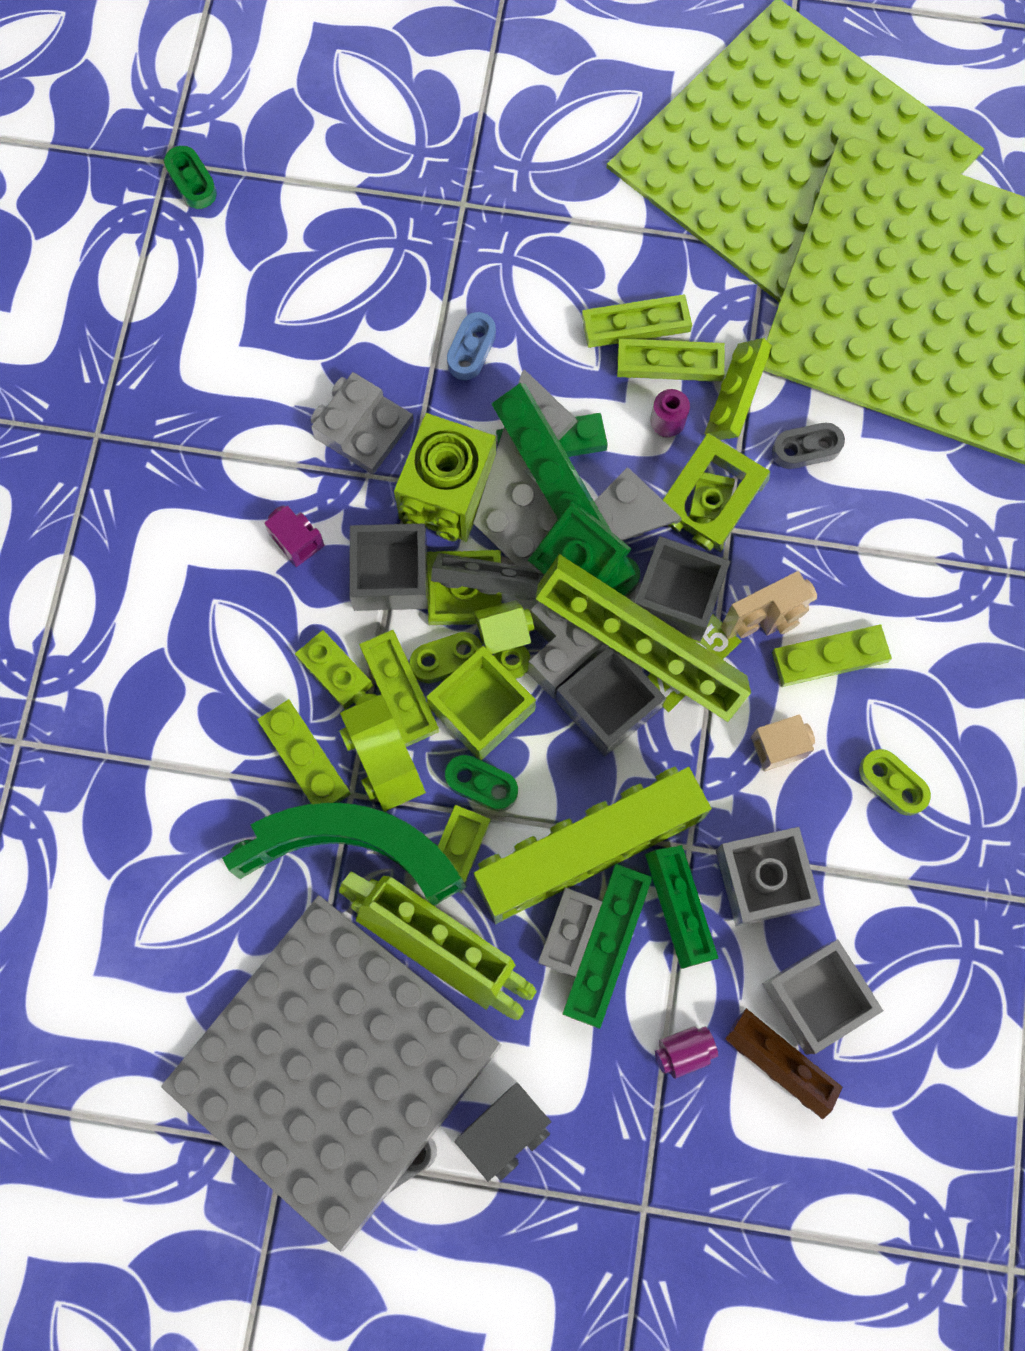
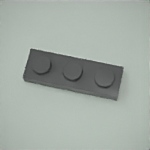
(486, 576)

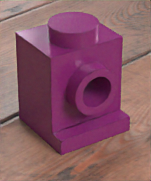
(293, 534)

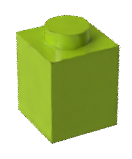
(504, 626)

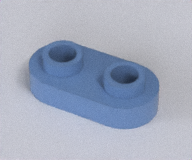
(470, 348)

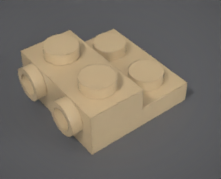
(773, 607)

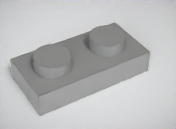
(570, 932)

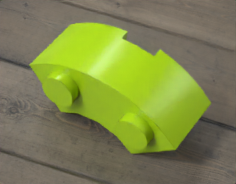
(382, 752)

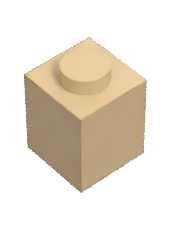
(783, 742)

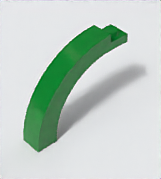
(353, 826)

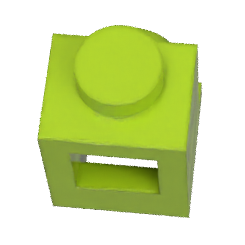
(710, 489)

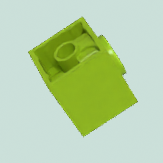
(445, 477)

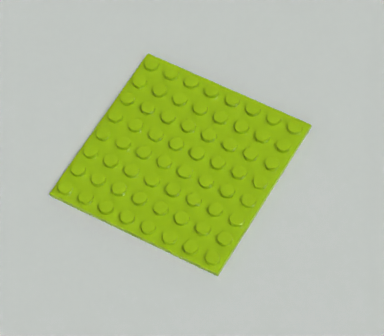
(755, 134)
(911, 297)

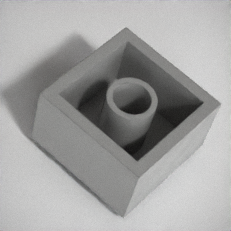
(767, 876)

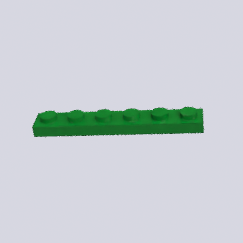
(549, 461)

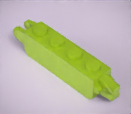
(437, 942)

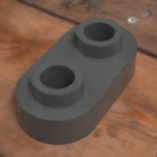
(806, 446)

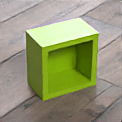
(481, 703)

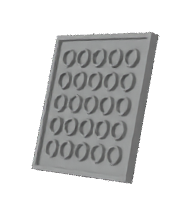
(331, 1071)

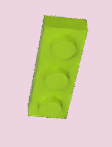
(636, 320)
(671, 360)
(738, 389)
(831, 655)
(399, 687)
(303, 755)

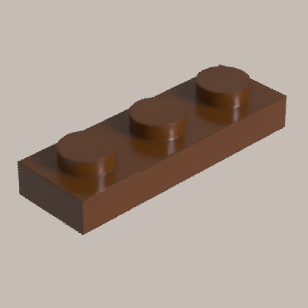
(784, 1064)

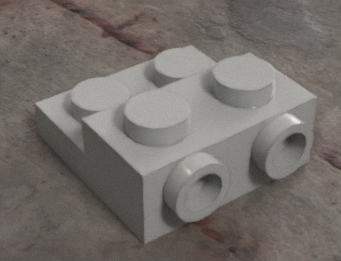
(360, 422)

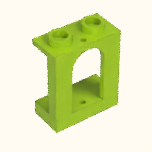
(753, 478)

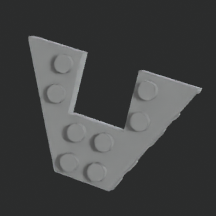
(518, 514)

